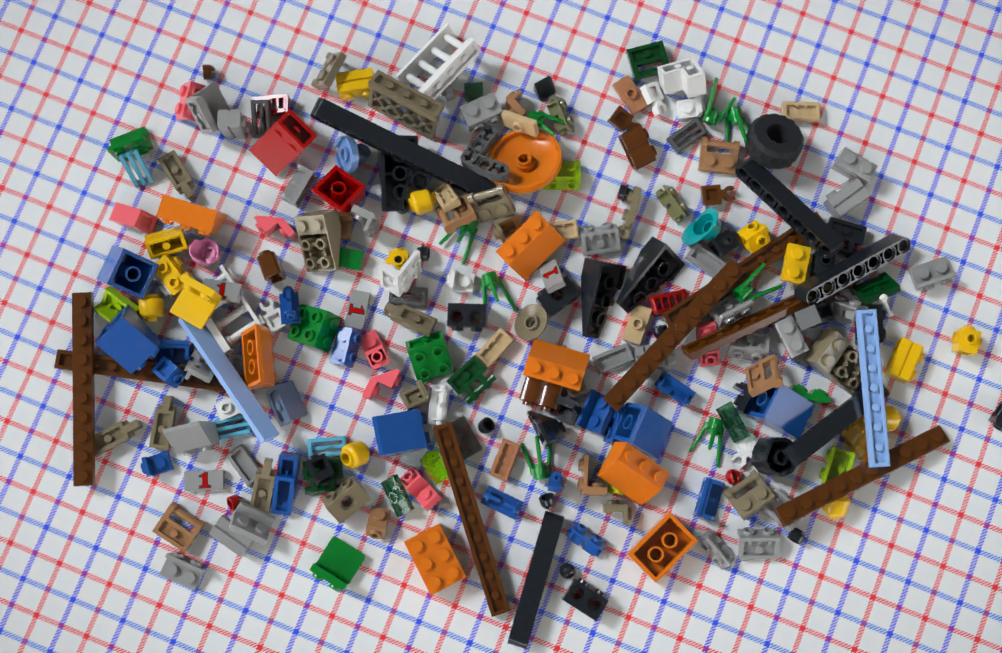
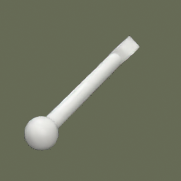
(883, 298)

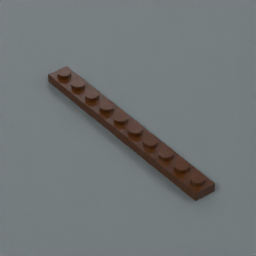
(768, 254)
(746, 326)
(673, 335)
(109, 367)
(83, 389)
(859, 477)
(471, 519)

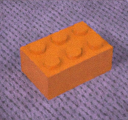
(661, 547)
(435, 559)

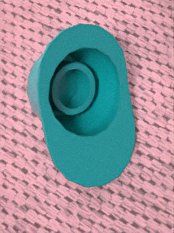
(703, 228)

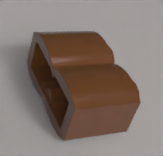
(637, 147)
(271, 267)
(540, 393)

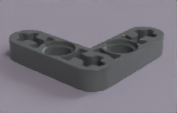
(480, 159)

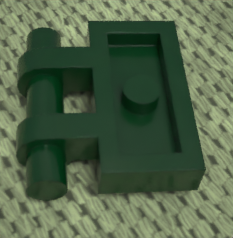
(466, 375)
(337, 466)

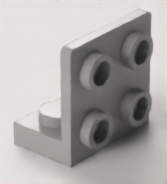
(205, 106)

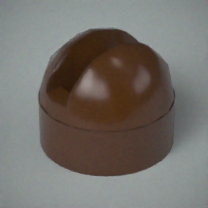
(207, 72)

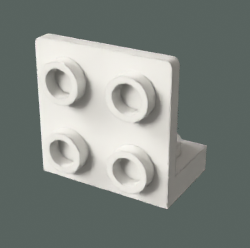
(400, 280)

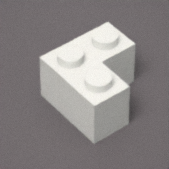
(684, 76)

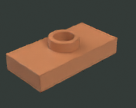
(630, 95)
(504, 459)

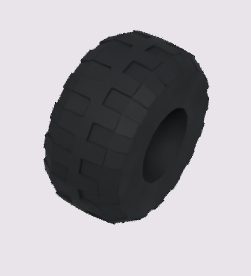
(761, 142)

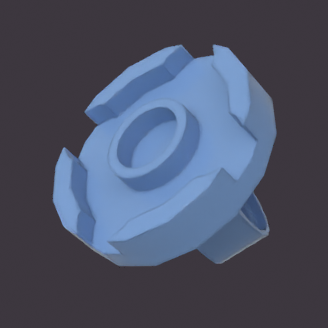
(348, 153)

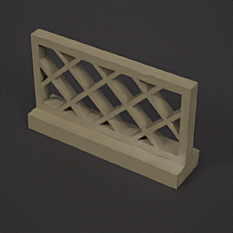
(411, 100)

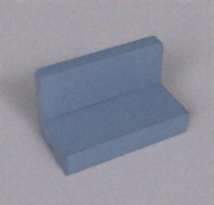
(286, 403)

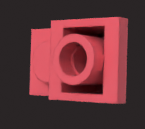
(133, 217)
(271, 224)
(374, 350)
(713, 357)
(388, 379)
(420, 489)

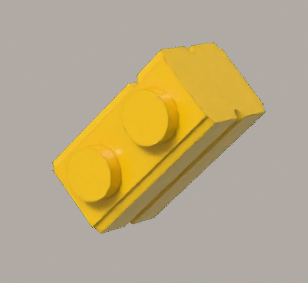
(354, 83)
(166, 242)
(904, 360)

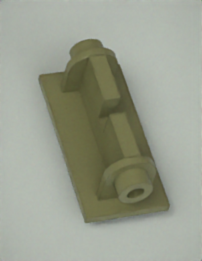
(558, 108)
(677, 208)

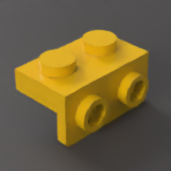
(796, 264)
(170, 271)

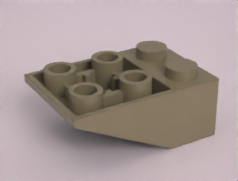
(319, 239)
(835, 360)

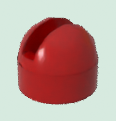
(729, 477)
(233, 502)

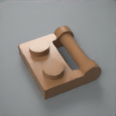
(718, 162)
(463, 215)
(757, 375)
(176, 533)

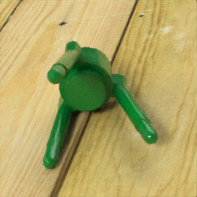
(712, 114)
(539, 116)
(736, 117)
(466, 229)
(491, 282)
(745, 290)
(714, 428)
(540, 471)

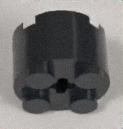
(769, 458)

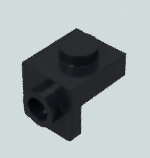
(569, 409)

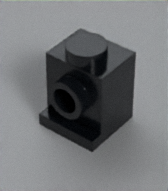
(718, 245)
(319, 461)

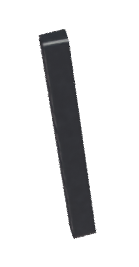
(400, 148)

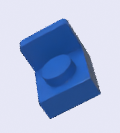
(169, 372)
(157, 464)

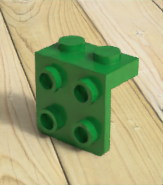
(316, 328)
(337, 564)

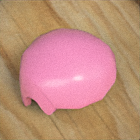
(204, 251)

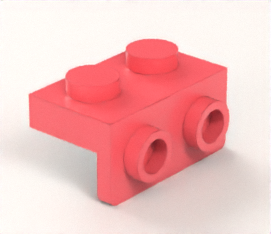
(182, 110)

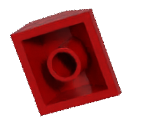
(340, 190)

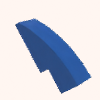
(285, 483)

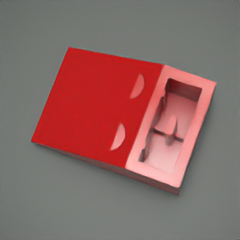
(282, 142)

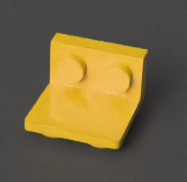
(195, 302)

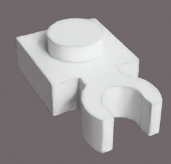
(653, 96)
(273, 316)
(746, 448)

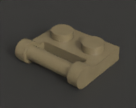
(329, 70)
(492, 208)
(753, 499)

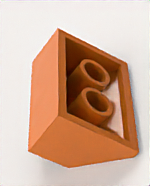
(190, 215)
(530, 246)
(258, 357)
(556, 365)
(632, 473)

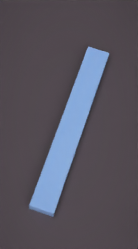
(231, 382)
(872, 388)

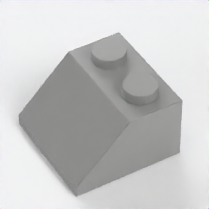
(192, 437)

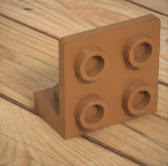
(593, 489)

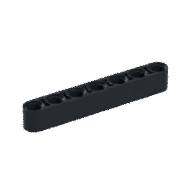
(790, 208)
(852, 269)
(826, 429)
(535, 580)

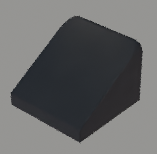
(544, 88)

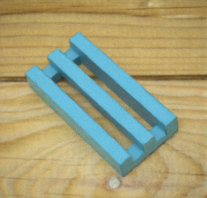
(149, 178)
(233, 434)
(328, 439)

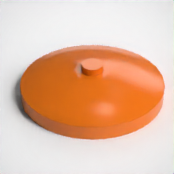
(531, 160)

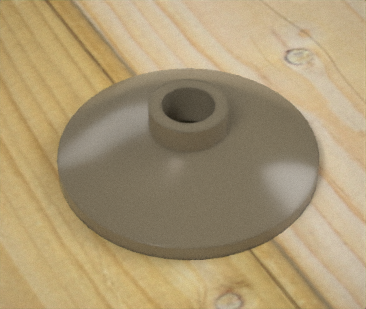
(531, 322)

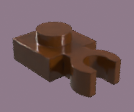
(622, 120)
(713, 194)

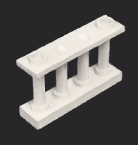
(448, 72)
(216, 327)

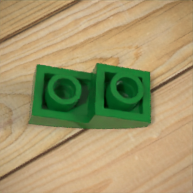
(351, 259)
(815, 396)

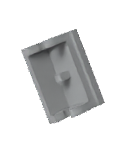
(298, 186)

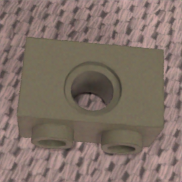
(341, 509)

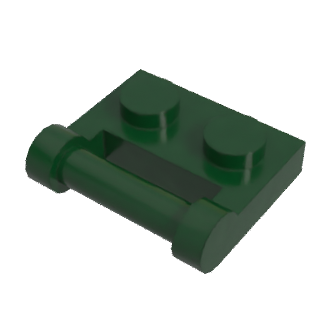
(644, 56)
(872, 289)

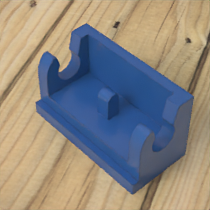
(176, 350)
(709, 498)

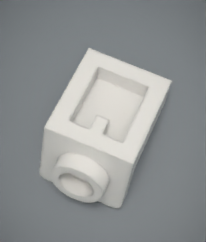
(690, 108)
(460, 281)

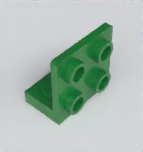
(134, 139)
(429, 357)

